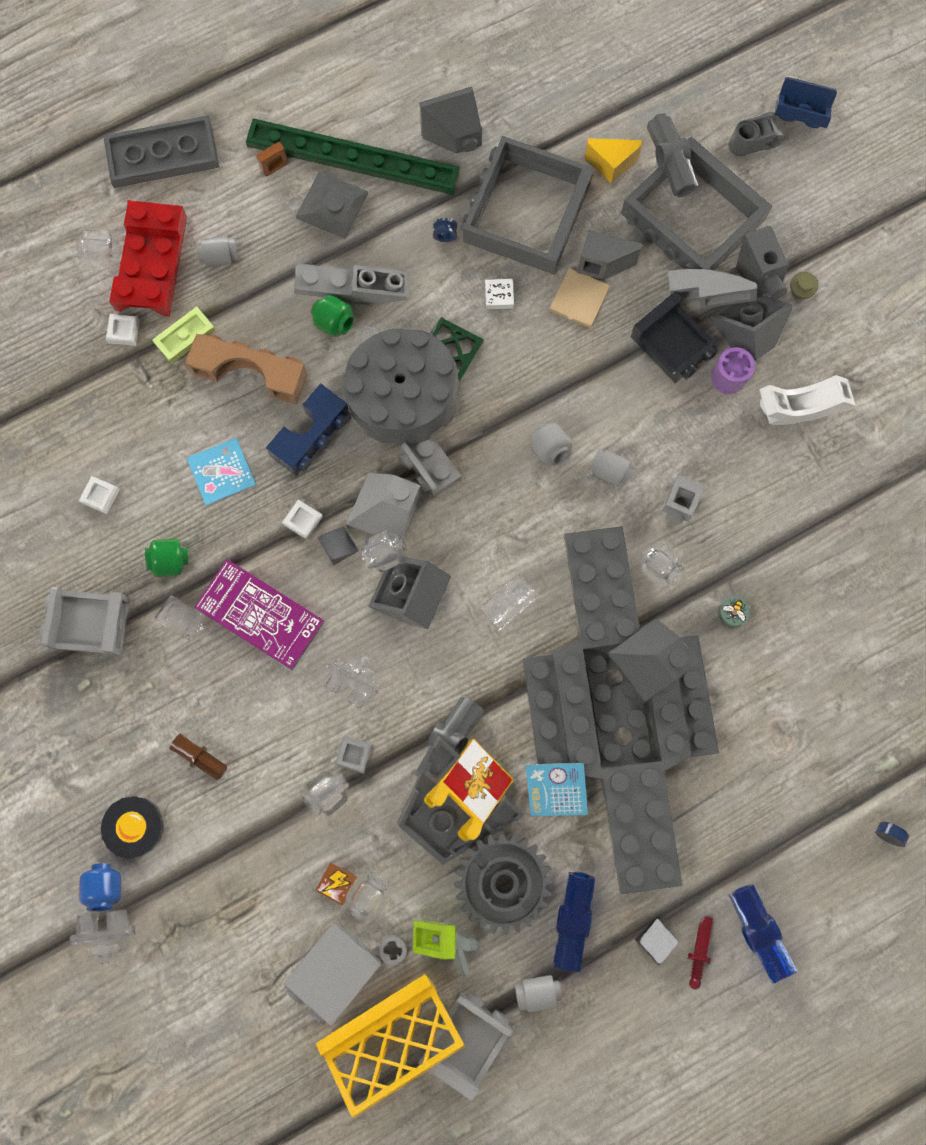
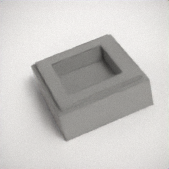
(353, 754)

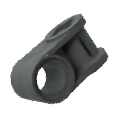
(755, 135)

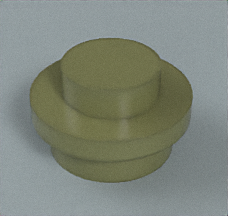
(804, 285)

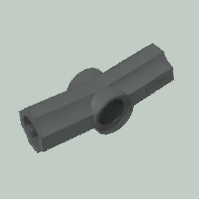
(672, 155)
(456, 727)

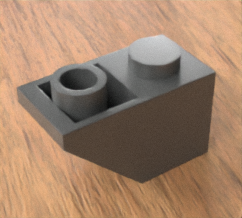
(607, 255)

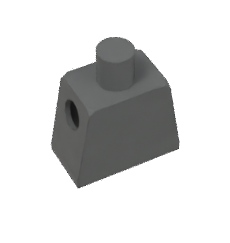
(763, 262)

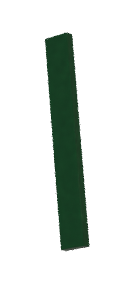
(354, 156)

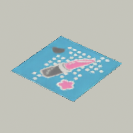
(221, 471)

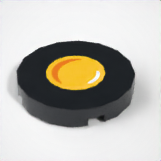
(132, 827)

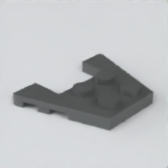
(438, 826)

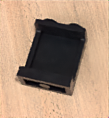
(674, 339)

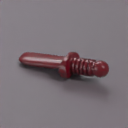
(700, 952)

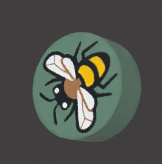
(734, 612)

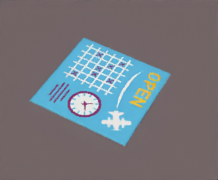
(557, 789)

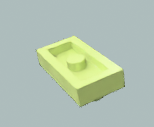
(178, 338)

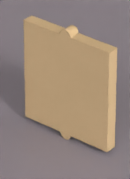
(579, 298)

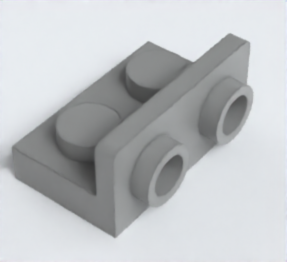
(431, 465)

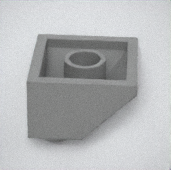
(385, 504)

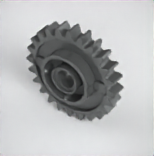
(520, 899)

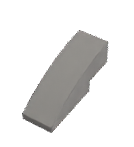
(711, 287)

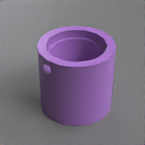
(732, 370)

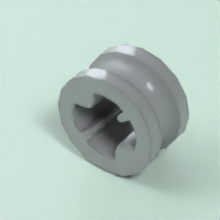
(385, 956)

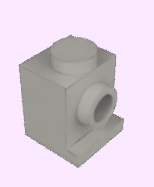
(686, 491)

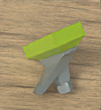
(442, 942)

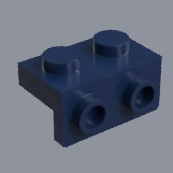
(805, 102)

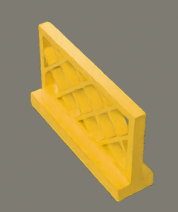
(370, 1024)

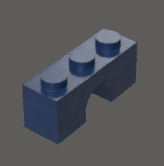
(296, 450)

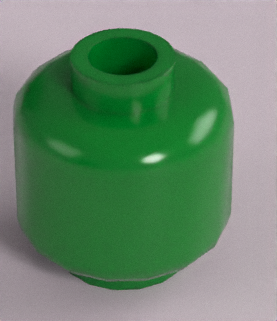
(332, 316)
(165, 557)

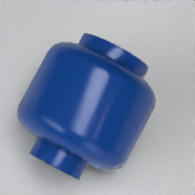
(100, 887)

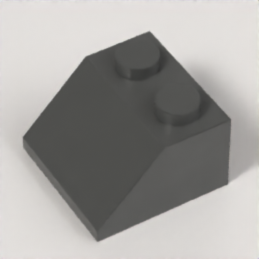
(411, 592)

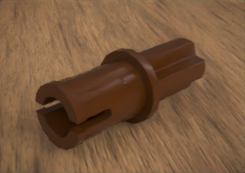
(198, 757)

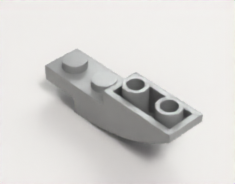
(352, 286)

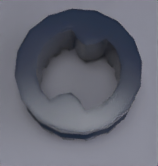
(445, 230)

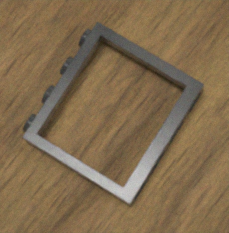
(540, 161)
(725, 183)

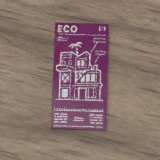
(259, 614)

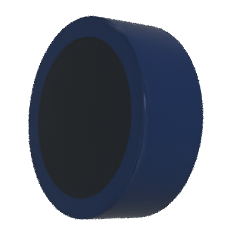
(892, 834)

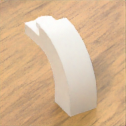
(806, 403)

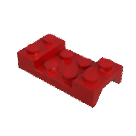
(149, 257)

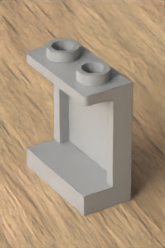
(85, 621)
(332, 974)
(483, 1037)

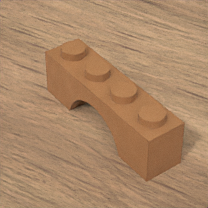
(213, 358)

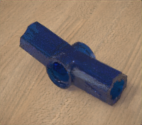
(574, 921)
(762, 933)

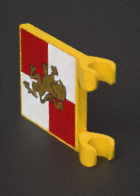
(475, 785)

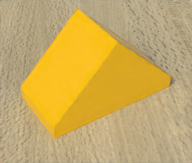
(612, 156)

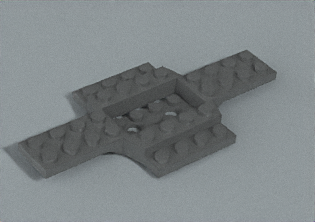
(565, 721)

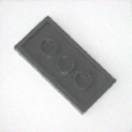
(161, 151)

